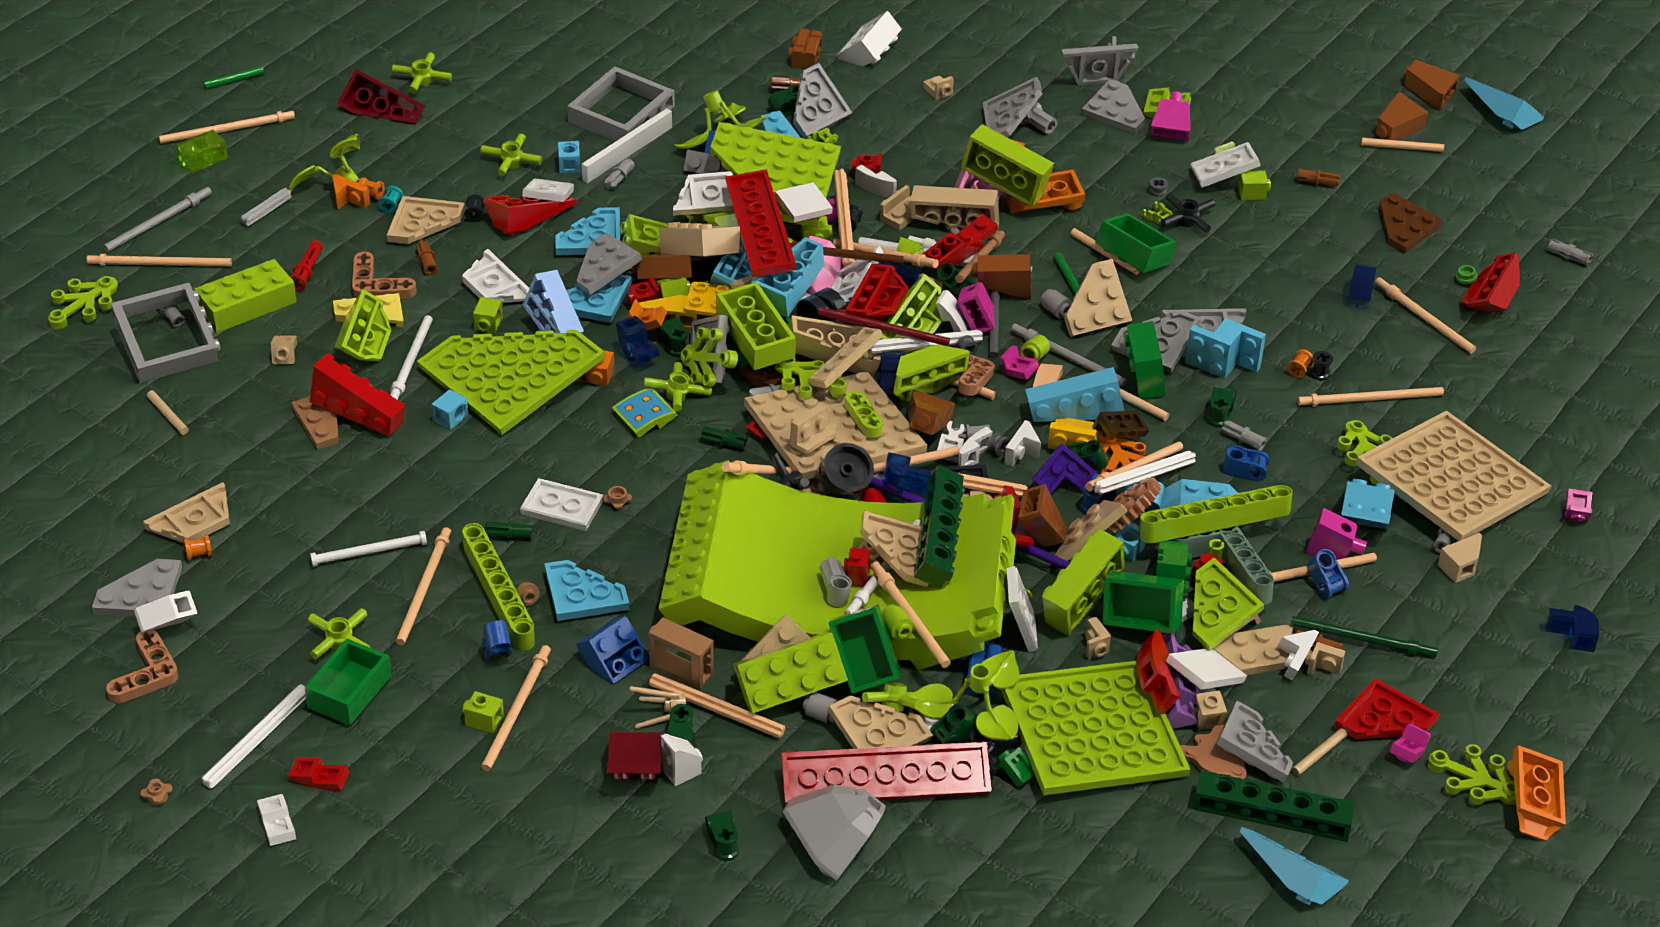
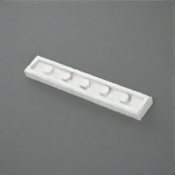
(626, 146)

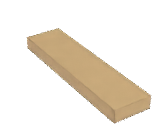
(845, 357)

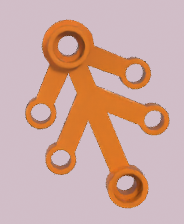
(1119, 455)

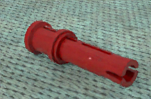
(312, 251)

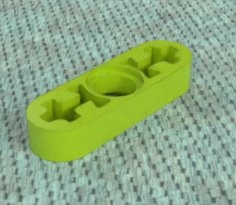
(870, 424)

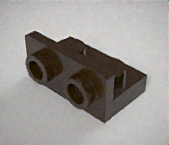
(1121, 424)

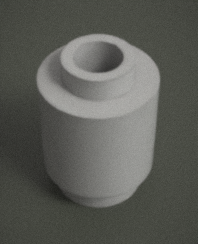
(1055, 303)
(817, 707)

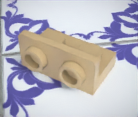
(896, 209)
(811, 429)

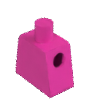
(1172, 118)
(974, 301)
(1336, 535)

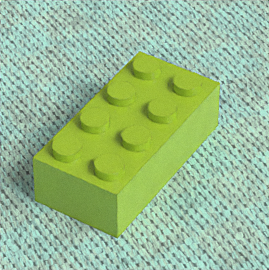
(1007, 165)
(246, 295)
(756, 326)
(1082, 581)
(790, 672)

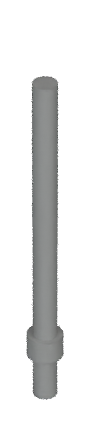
(190, 200)
(1027, 334)

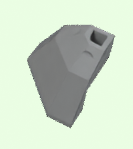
(834, 824)

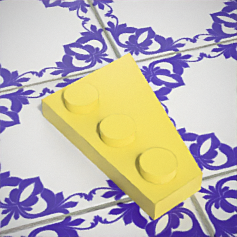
(391, 307)

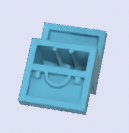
(1225, 348)
(1368, 504)

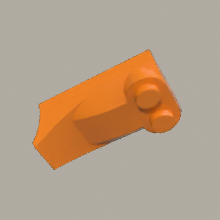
(1061, 189)
(1538, 792)

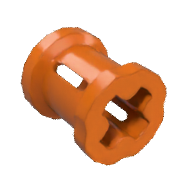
(378, 187)
(1300, 363)
(197, 547)

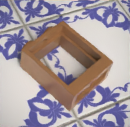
(699, 647)

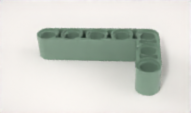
(1239, 557)

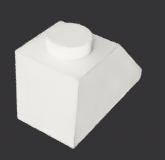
(679, 759)

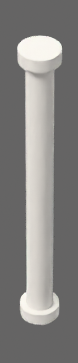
(368, 549)

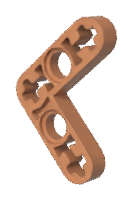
(405, 286)
(976, 376)
(155, 668)

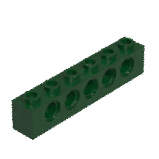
(939, 527)
(1274, 806)

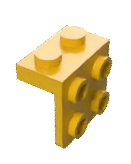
(702, 298)
(1070, 431)

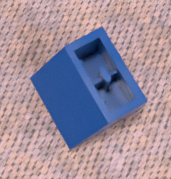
(613, 650)

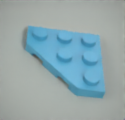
(587, 230)
(603, 303)
(582, 592)

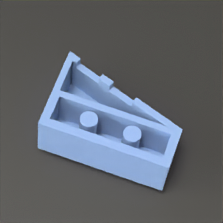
(550, 304)

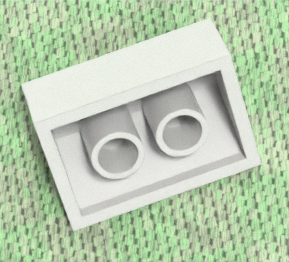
(870, 41)

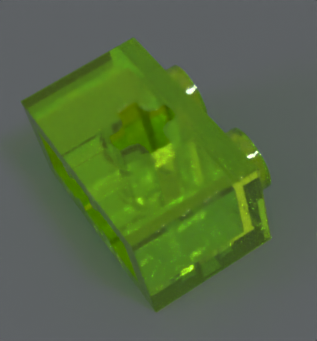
(202, 151)

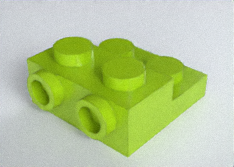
(642, 234)

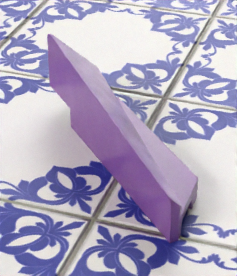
(1183, 711)

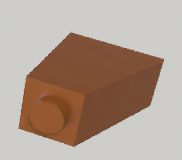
(1431, 83)
(1401, 119)
(663, 266)
(1005, 274)
(929, 412)
(1042, 517)

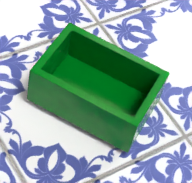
(1135, 242)
(1143, 602)
(865, 648)
(348, 681)

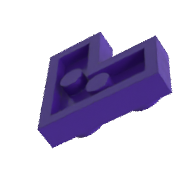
(1063, 464)

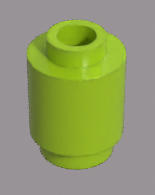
(1035, 347)
(897, 622)

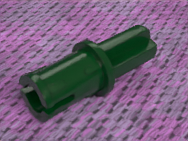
(724, 437)
(509, 530)

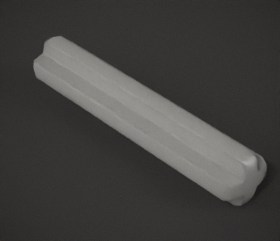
(265, 207)

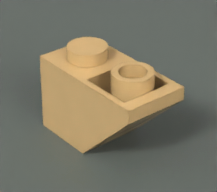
(1461, 558)

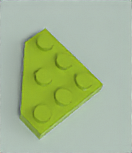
(1220, 604)

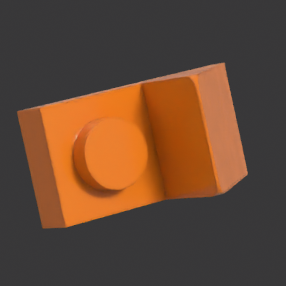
(350, 191)
(651, 317)

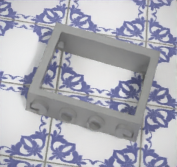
(579, 115)
(171, 363)

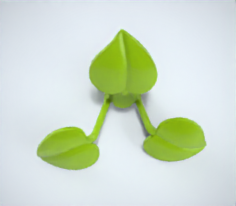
(716, 105)
(349, 144)
(995, 723)

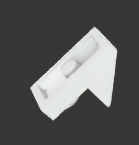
(1023, 442)
(1298, 647)

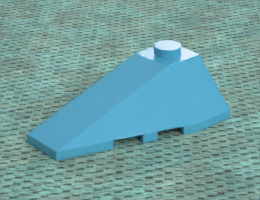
(1509, 108)
(1301, 876)

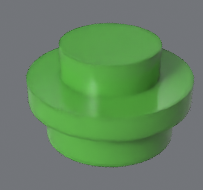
(1466, 274)

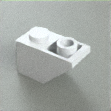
(165, 611)

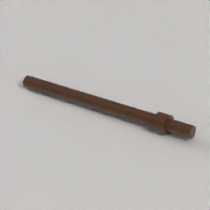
(860, 255)

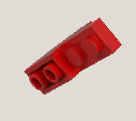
(964, 244)
(1155, 672)

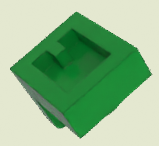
(1016, 766)

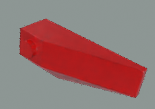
(522, 213)

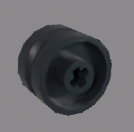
(824, 298)
(845, 471)

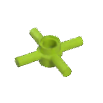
(421, 72)
(511, 154)
(677, 386)
(336, 631)
(892, 695)

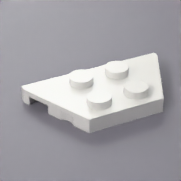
(704, 194)
(851, 277)
(494, 280)

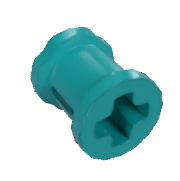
(389, 201)

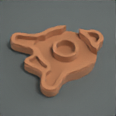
(1211, 757)

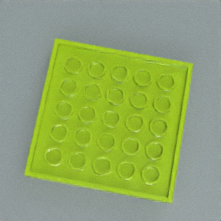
(1093, 729)

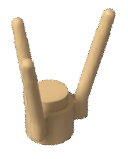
(668, 698)

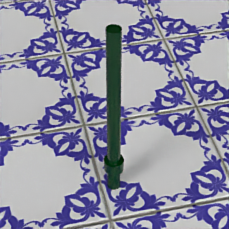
(1411, 646)

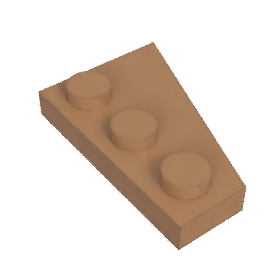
(318, 423)

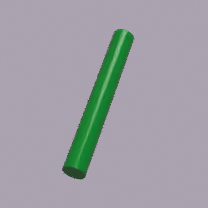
(234, 77)
(1066, 272)

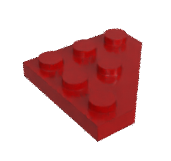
(1384, 713)

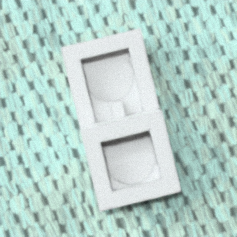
(878, 184)
(951, 311)
(974, 446)
(276, 819)

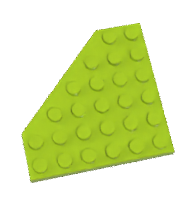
(787, 159)
(510, 373)

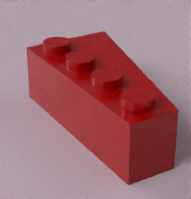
(354, 397)

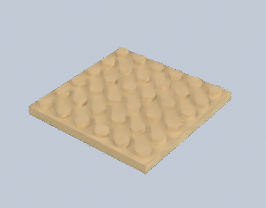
(778, 408)
(1453, 475)

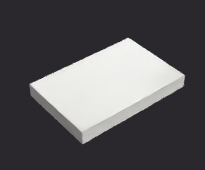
(1225, 164)
(562, 504)
(1022, 609)
(1206, 668)

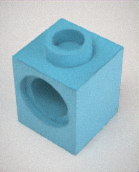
(569, 157)
(449, 409)
(1131, 542)

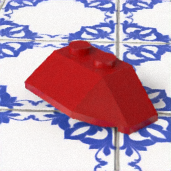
(1494, 285)
(878, 293)

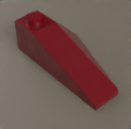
(375, 99)

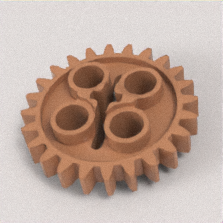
(1135, 502)

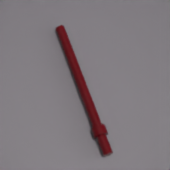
(841, 316)

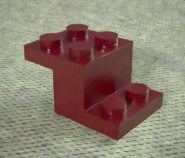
(634, 754)

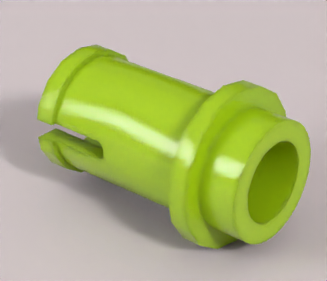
(1216, 548)

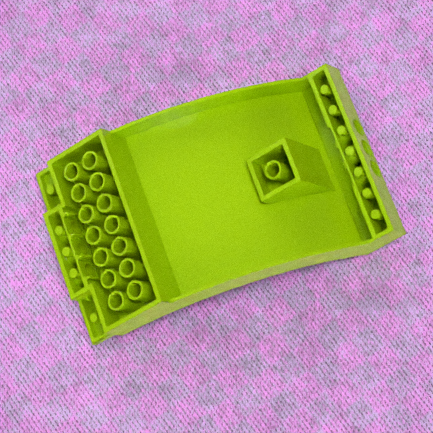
(756, 550)

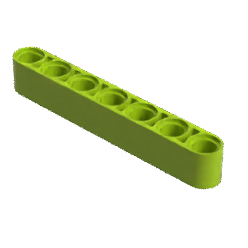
(1215, 514)
(498, 586)

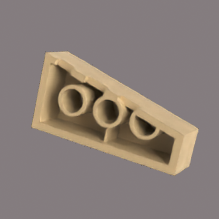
(953, 205)
(699, 239)
(825, 338)

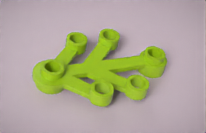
(105, 286)
(692, 356)
(836, 389)
(1358, 432)
(1477, 778)

